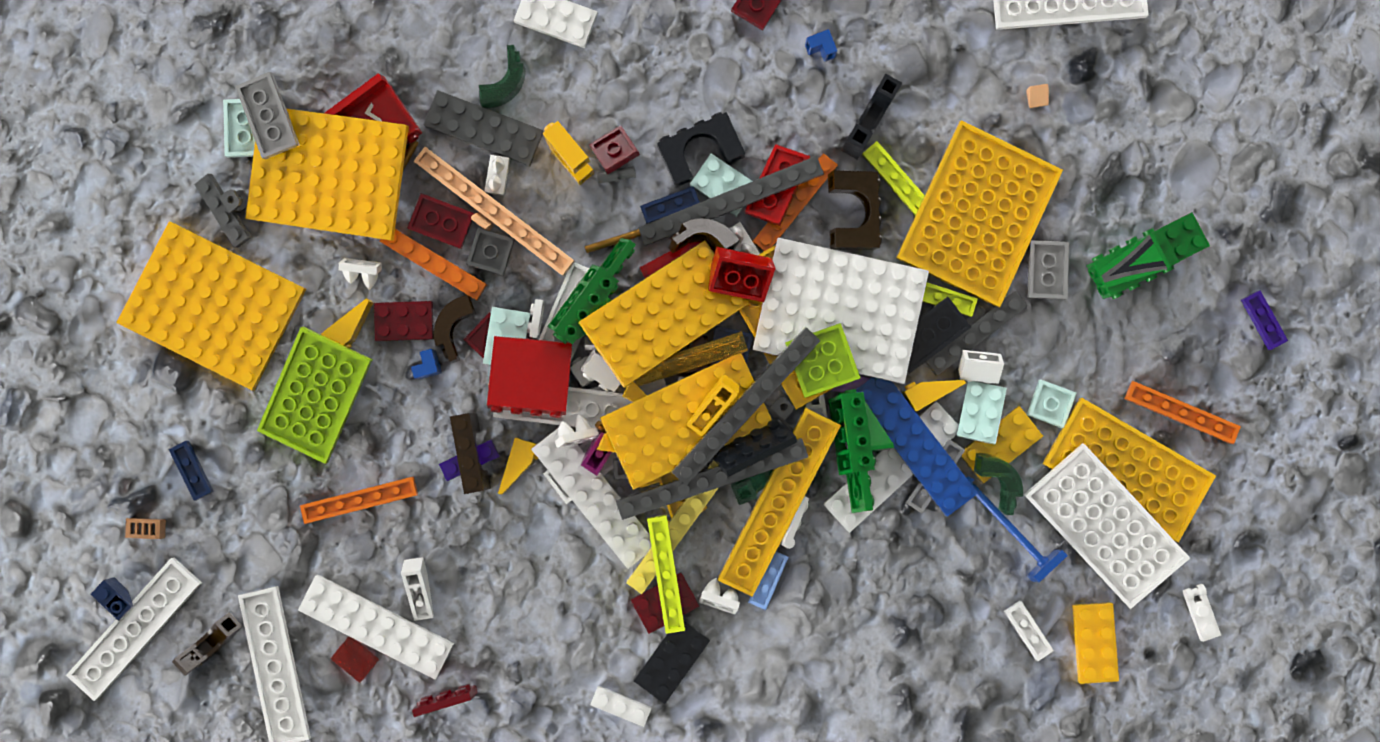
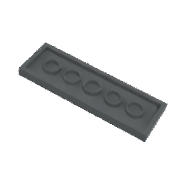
(483, 128)

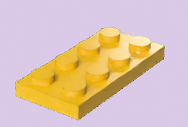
(1014, 437)
(1095, 643)

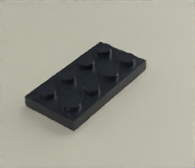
(936, 331)
(754, 447)
(671, 662)

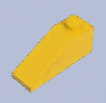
(348, 327)
(925, 393)
(713, 405)
(519, 461)

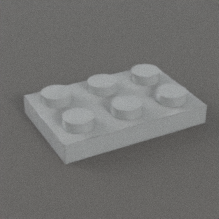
(1048, 270)

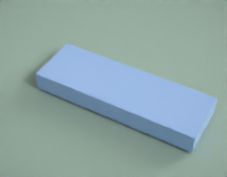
(769, 581)

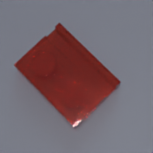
(354, 659)

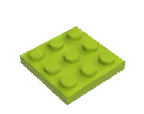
(828, 363)

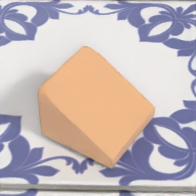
(1038, 95)
(482, 221)

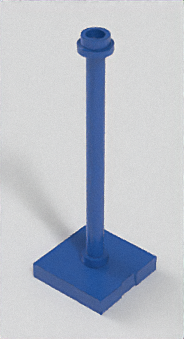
(1044, 564)

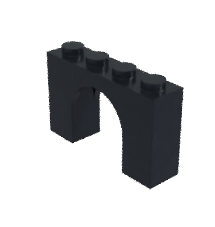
(871, 116)
(718, 129)

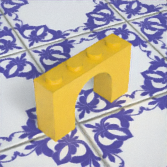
(568, 152)

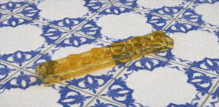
(696, 357)

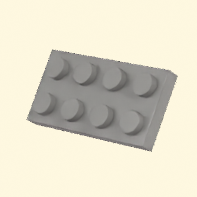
(267, 115)

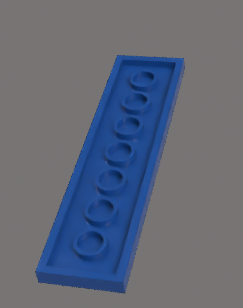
(918, 446)

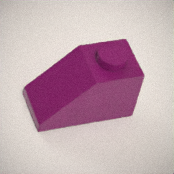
(593, 458)

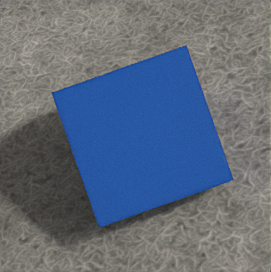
(822, 43)
(429, 367)

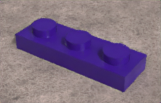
(1264, 320)
(486, 452)

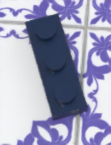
(669, 204)
(191, 470)

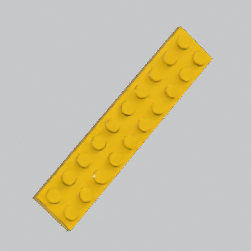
(777, 506)

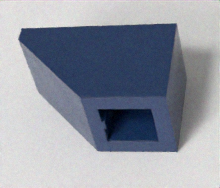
(113, 597)

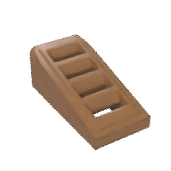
(160, 528)

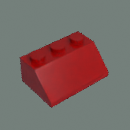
(741, 274)

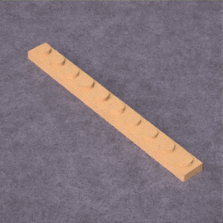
(494, 211)

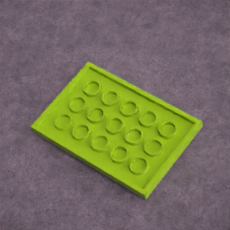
(314, 395)

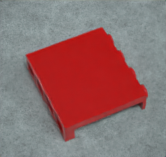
(385, 105)
(529, 376)

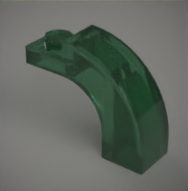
(509, 86)
(1010, 482)
(747, 489)

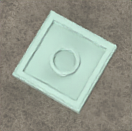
(1051, 404)

